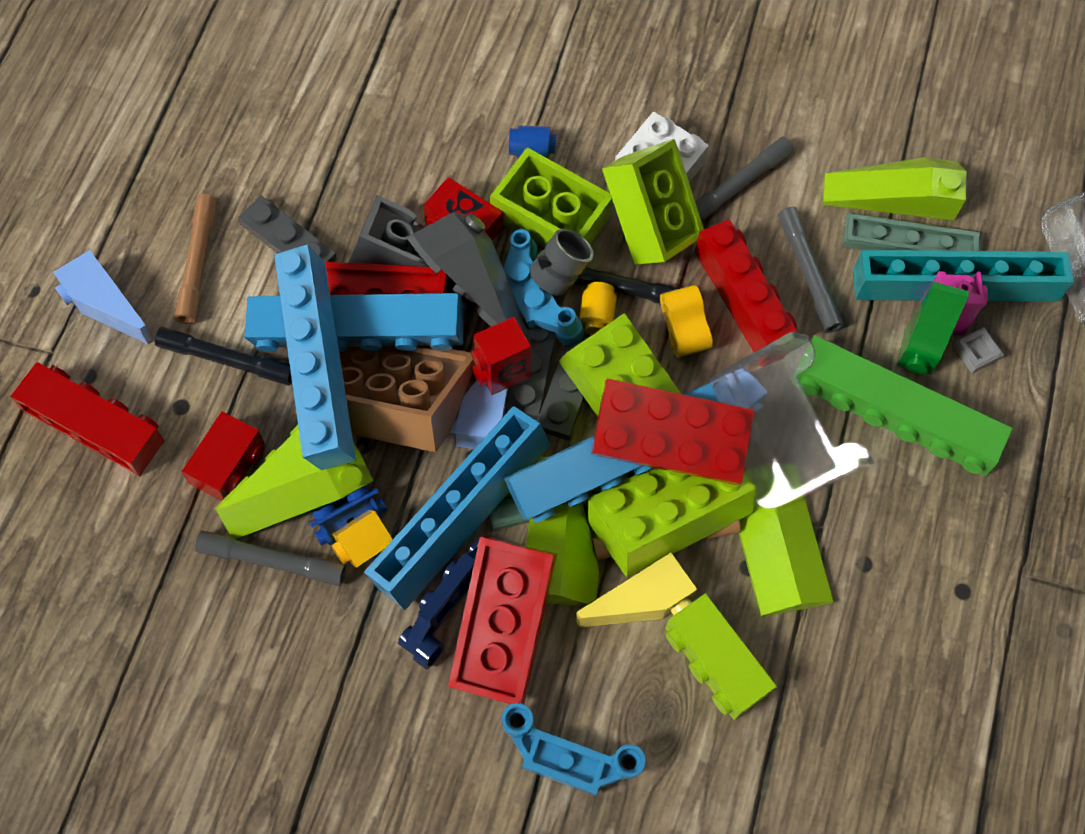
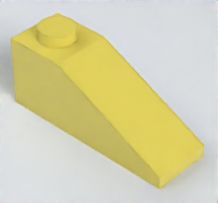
(644, 597)

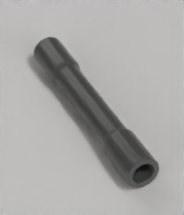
(766, 160)
(823, 301)
(230, 548)

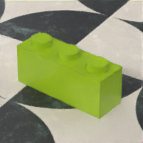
(718, 657)

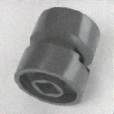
(561, 262)

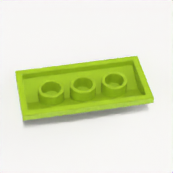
(784, 559)

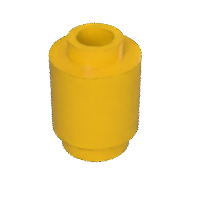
(597, 306)

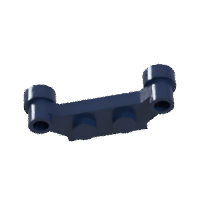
(435, 608)

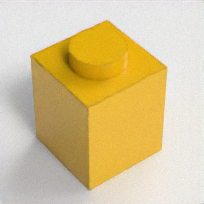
(361, 539)

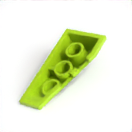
(903, 187)
(286, 488)
(576, 564)

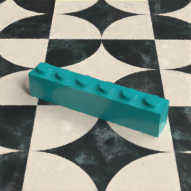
(1006, 274)

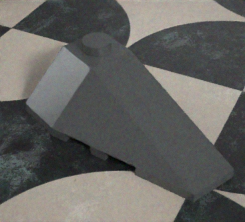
(386, 235)
(470, 259)

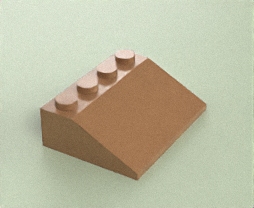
(405, 394)

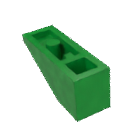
(931, 328)

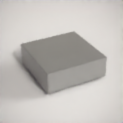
(978, 350)

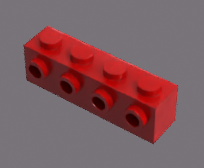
(742, 285)

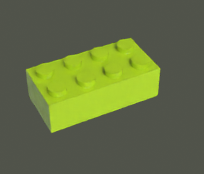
(664, 514)

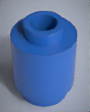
(534, 137)

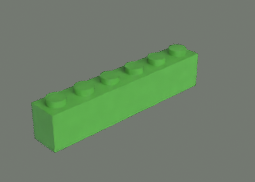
(905, 408)

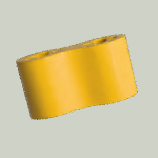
(686, 321)

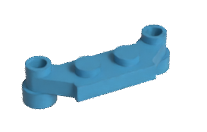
(533, 302)
(566, 760)

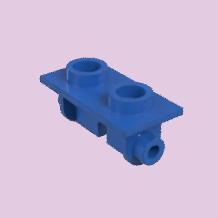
(333, 518)

